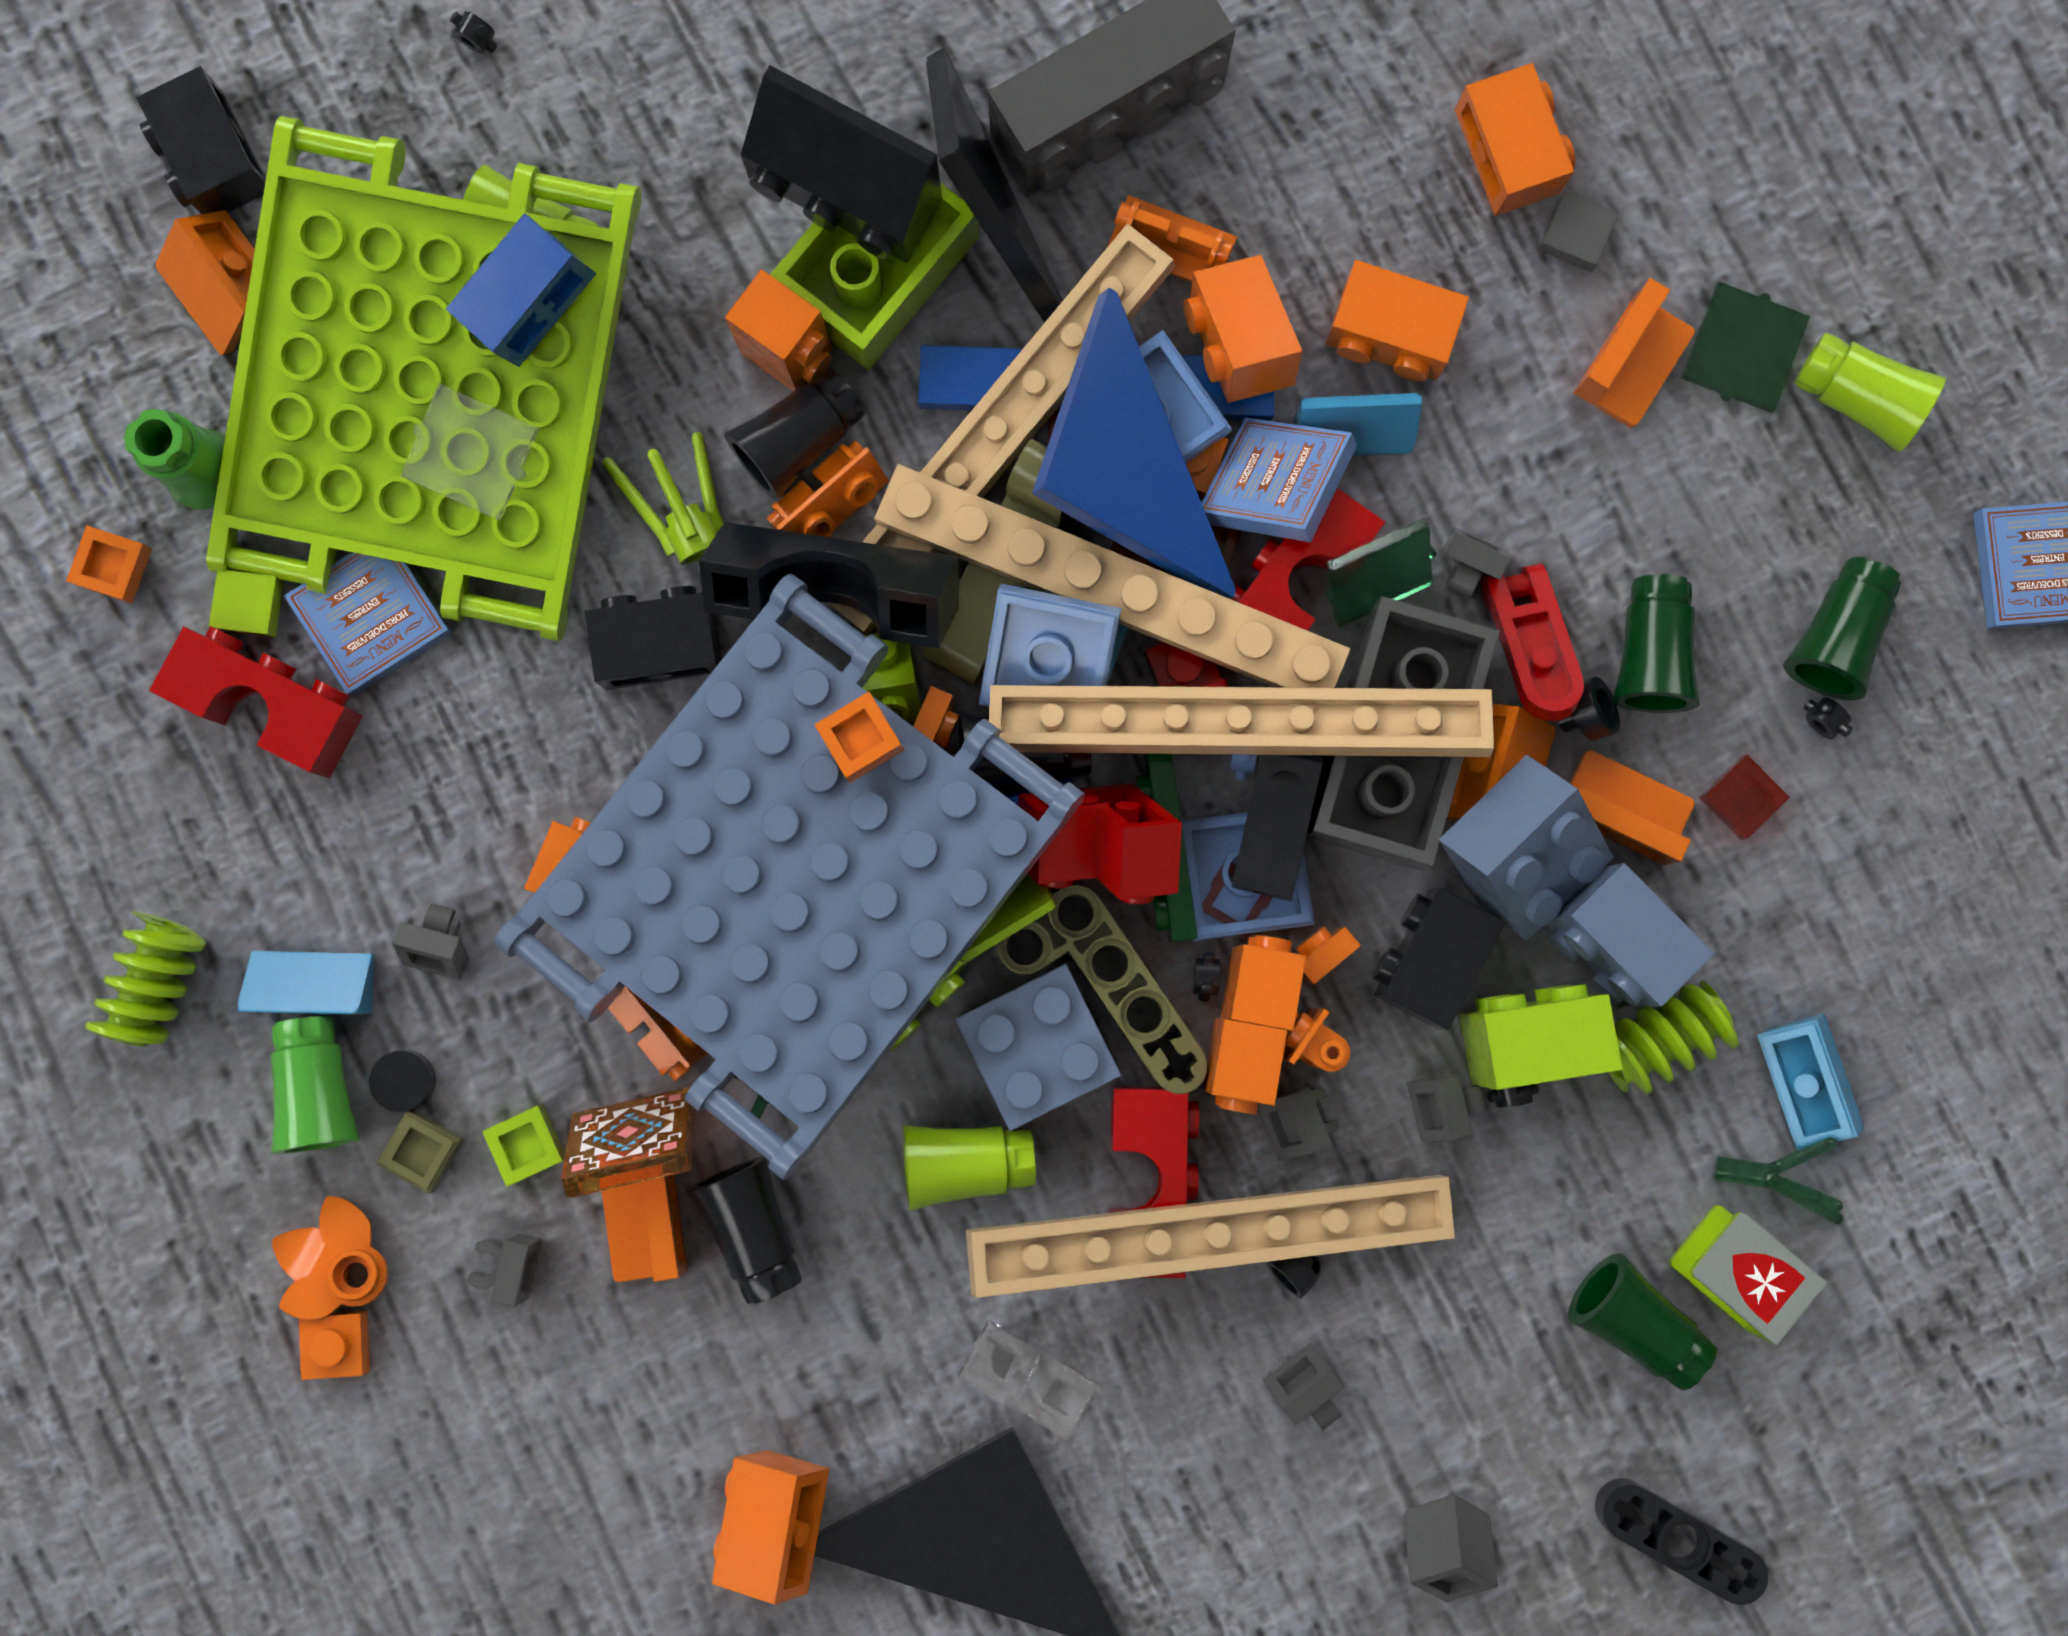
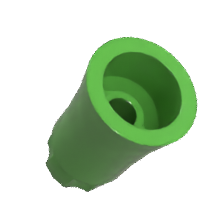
(177, 455)
(309, 1088)

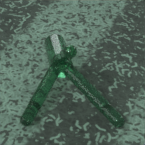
(1767, 1176)

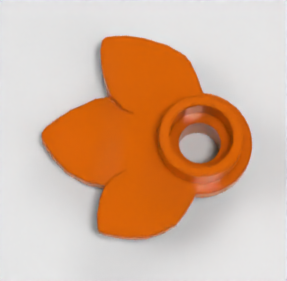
(322, 1260)

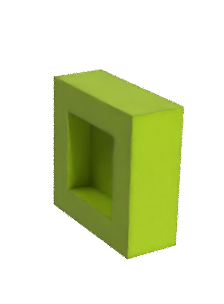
(246, 603)
(524, 1145)

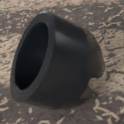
(1297, 1274)

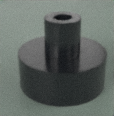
(1595, 713)

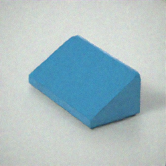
(1377, 422)
(308, 983)
(1811, 1081)

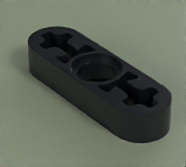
(1690, 1565)

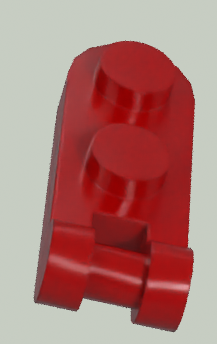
(1535, 642)

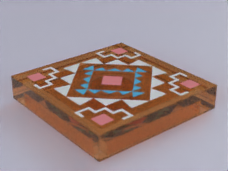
(628, 1143)

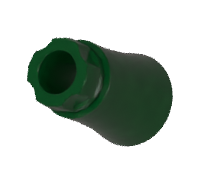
(1846, 632)
(1658, 648)
(1641, 1323)

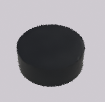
(402, 1080)

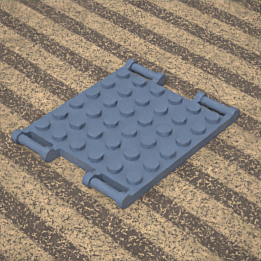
(774, 897)

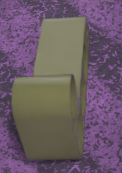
(968, 637)
(1118, 994)

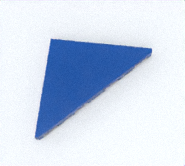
(1119, 460)

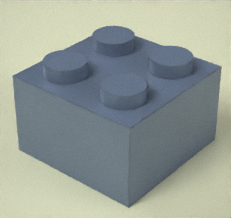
(1527, 847)
(1628, 939)
(1037, 1047)

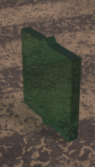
(1745, 347)
(1385, 567)

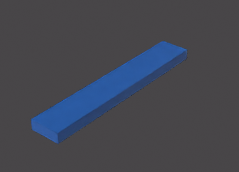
(962, 375)

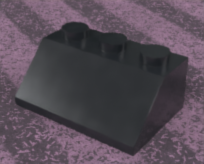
(840, 167)

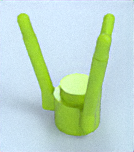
(689, 528)

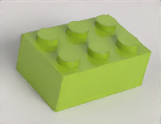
(872, 298)

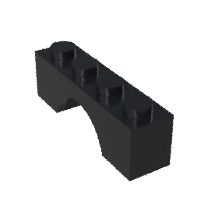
(900, 589)

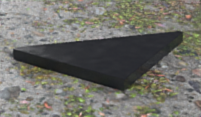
(983, 185)
(977, 1536)

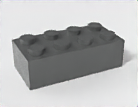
(1108, 89)
(1401, 803)

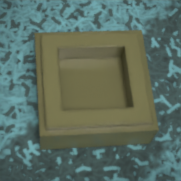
(420, 1151)

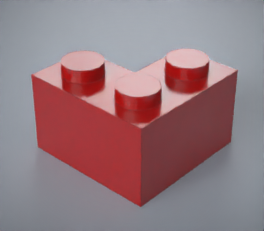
(1115, 838)

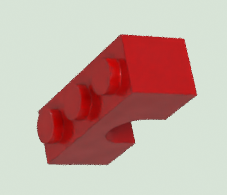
(1341, 530)
(212, 677)
(1159, 1127)

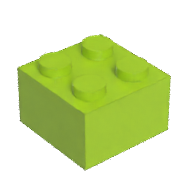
(1539, 1040)

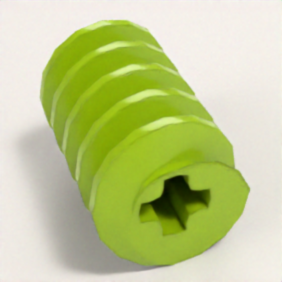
(147, 982)
(1672, 1035)

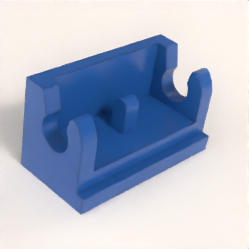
(520, 291)

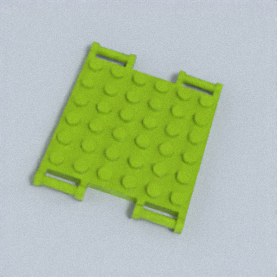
(348, 352)

